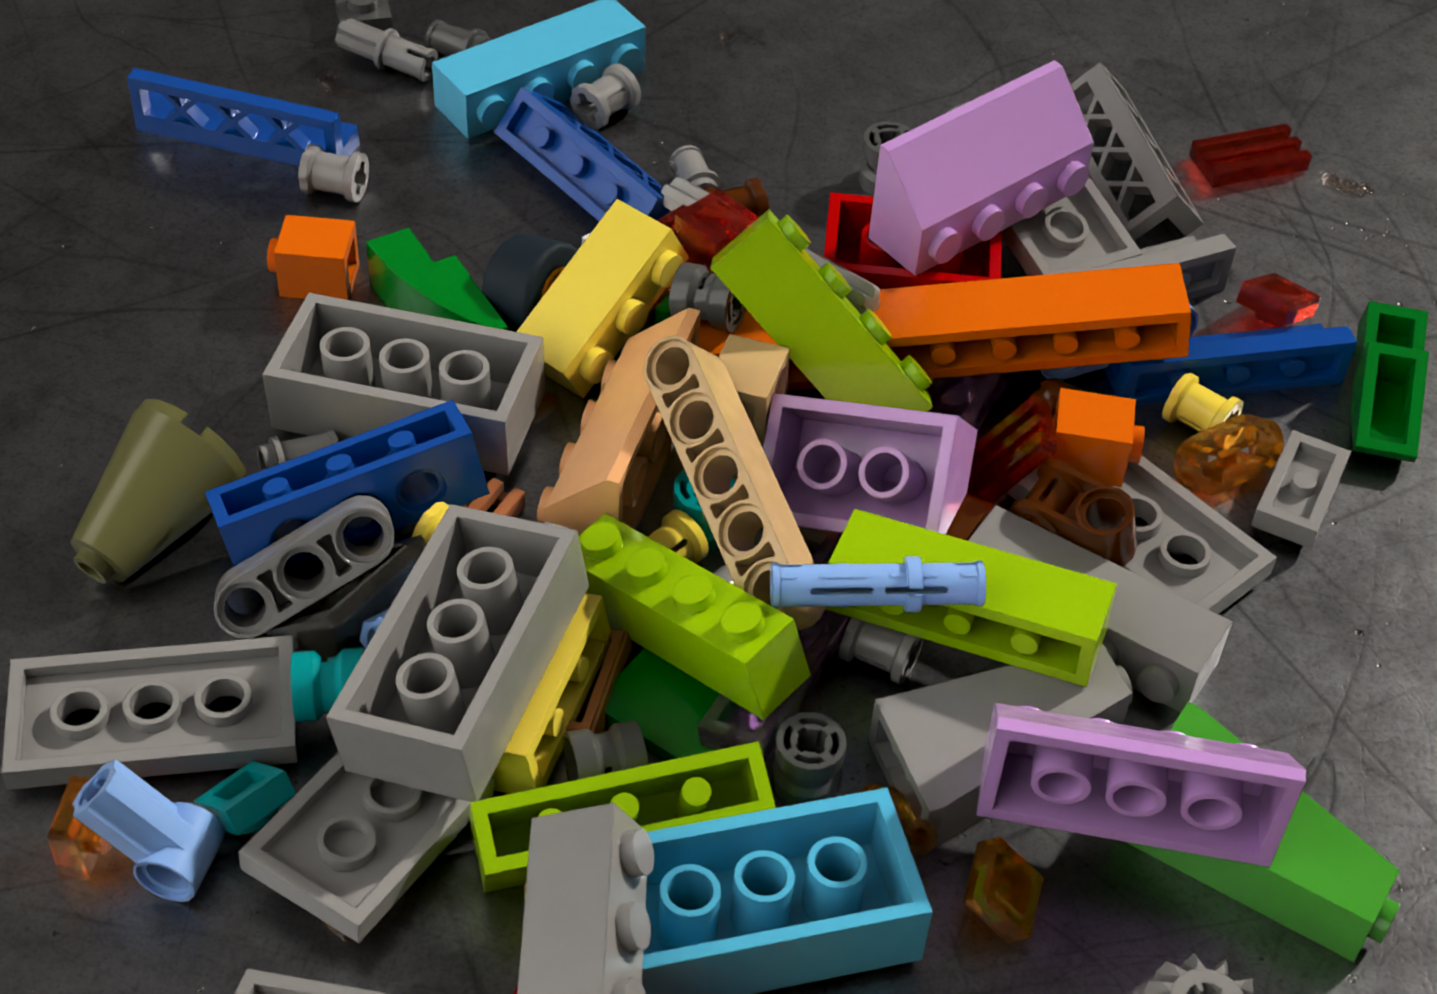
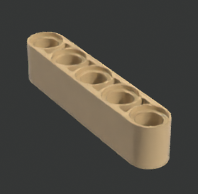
(716, 457)

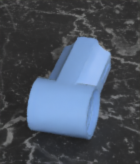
(165, 839)

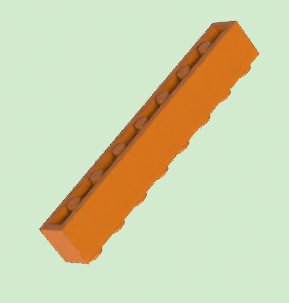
(1022, 322)

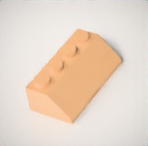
(620, 440)

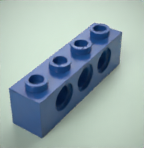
(373, 464)

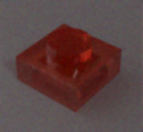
(713, 222)
(1277, 300)

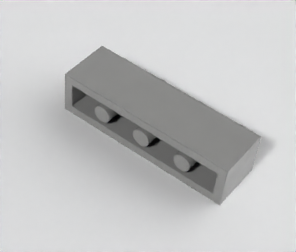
(1151, 632)
(586, 903)

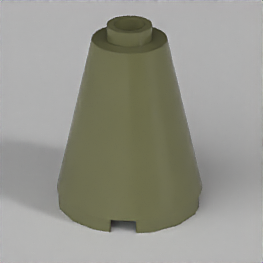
(150, 491)

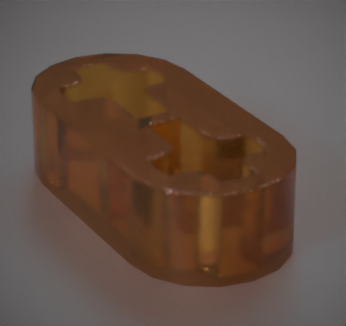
(1225, 443)

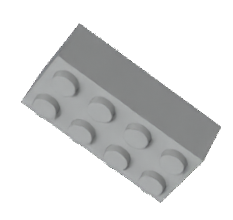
(371, 364)
(460, 653)

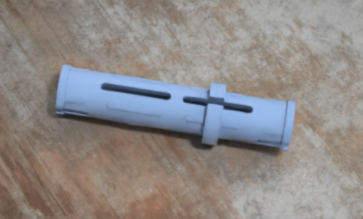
(878, 584)

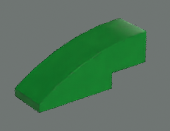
(412, 282)
(1389, 381)

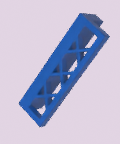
(235, 119)
(577, 157)
(1243, 363)

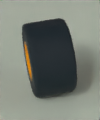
(522, 274)

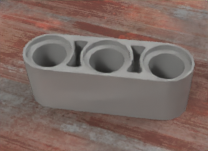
(288, 595)

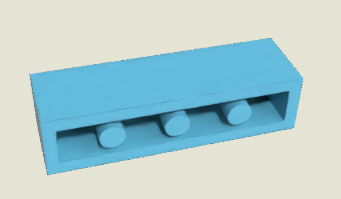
(547, 57)

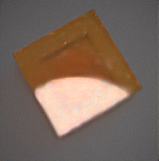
(72, 842)
(1003, 890)

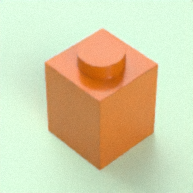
(314, 257)
(1097, 434)

